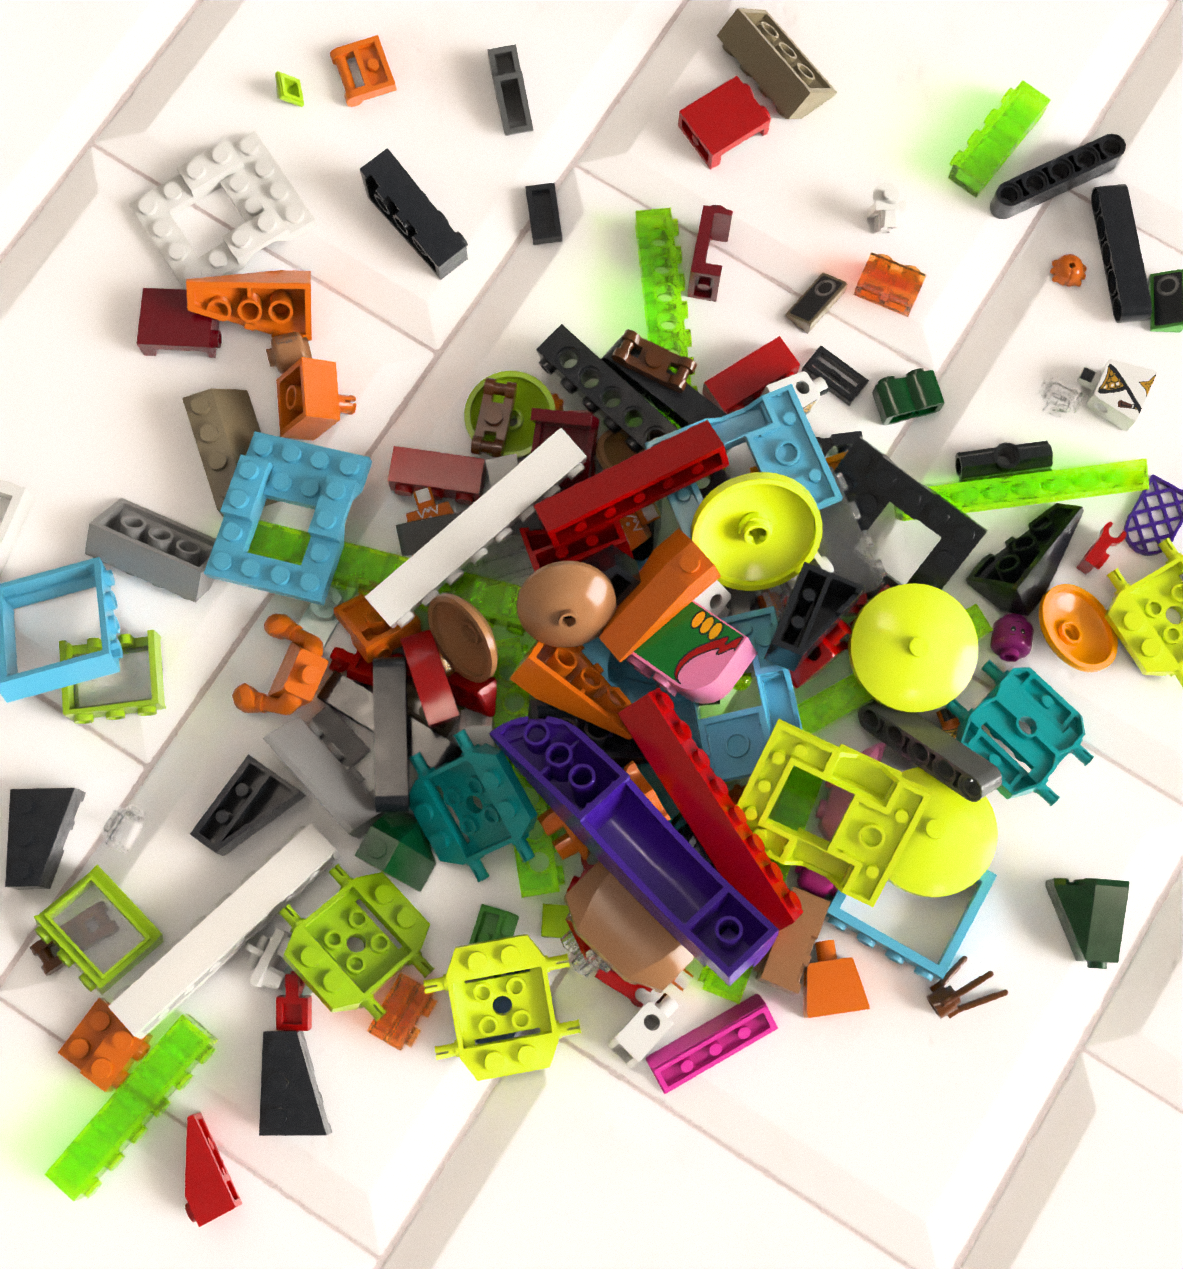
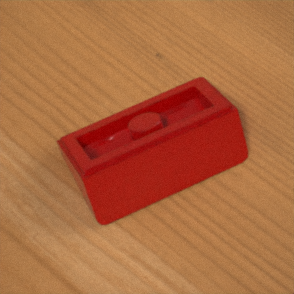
(473, 695)

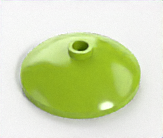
(530, 394)

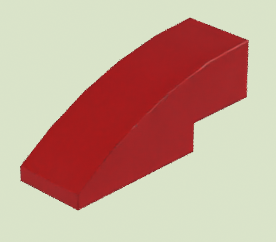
(430, 678)

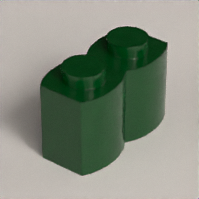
(907, 396)

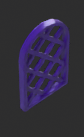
(1133, 514)

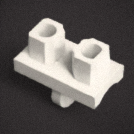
(886, 208)
(265, 959)

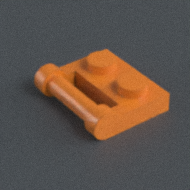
(372, 67)

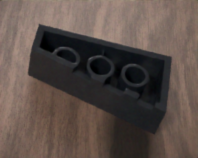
(413, 214)

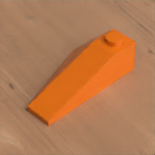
(260, 301)
(669, 582)
(573, 685)

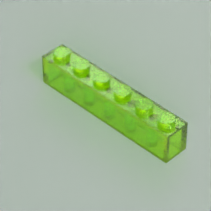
(131, 1107)

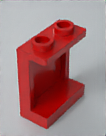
(723, 120)

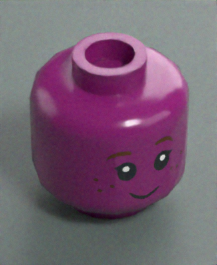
(1012, 637)

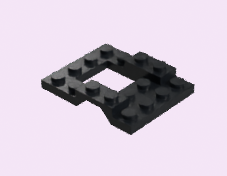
(877, 480)

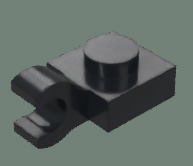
(838, 442)

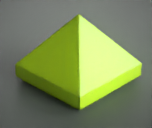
(289, 89)

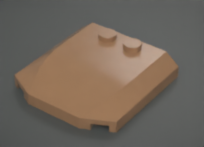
(624, 931)

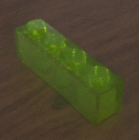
(998, 138)

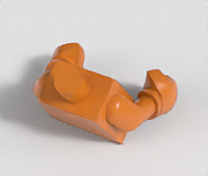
(297, 675)

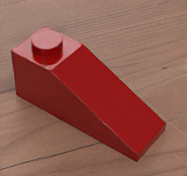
(207, 1180)

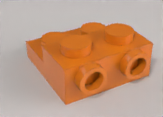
(368, 629)
(104, 1047)

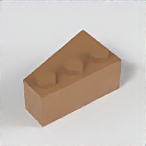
(792, 948)

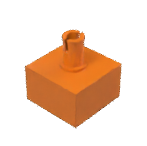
(310, 399)

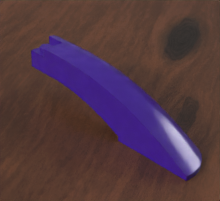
(638, 844)

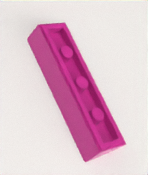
(711, 1043)

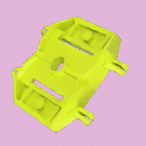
(1140, 617)
(477, 1019)

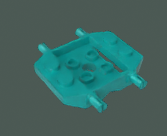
(1053, 724)
(505, 810)

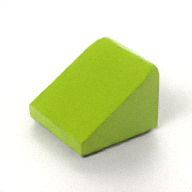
(554, 920)

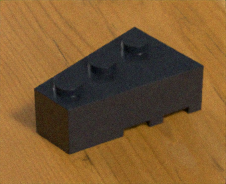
(37, 834)

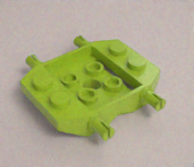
(320, 949)

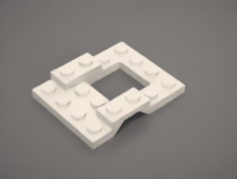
(254, 186)

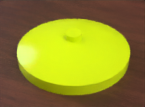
(758, 530)
(913, 648)
(948, 845)

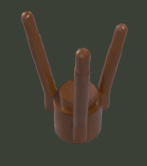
(945, 1000)

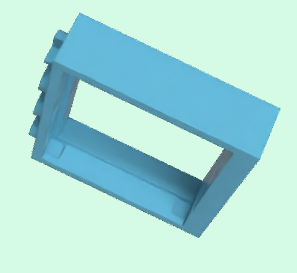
(68, 672)
(898, 952)

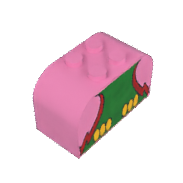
(695, 655)

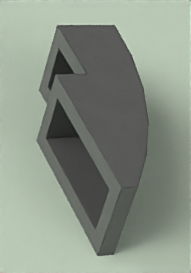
(510, 90)

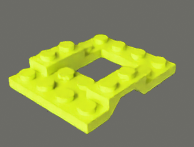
(871, 829)

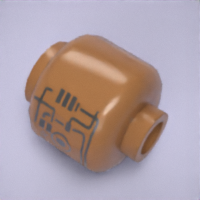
(287, 350)

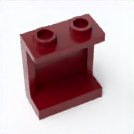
(704, 276)
(170, 326)
(578, 426)

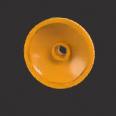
(1077, 628)

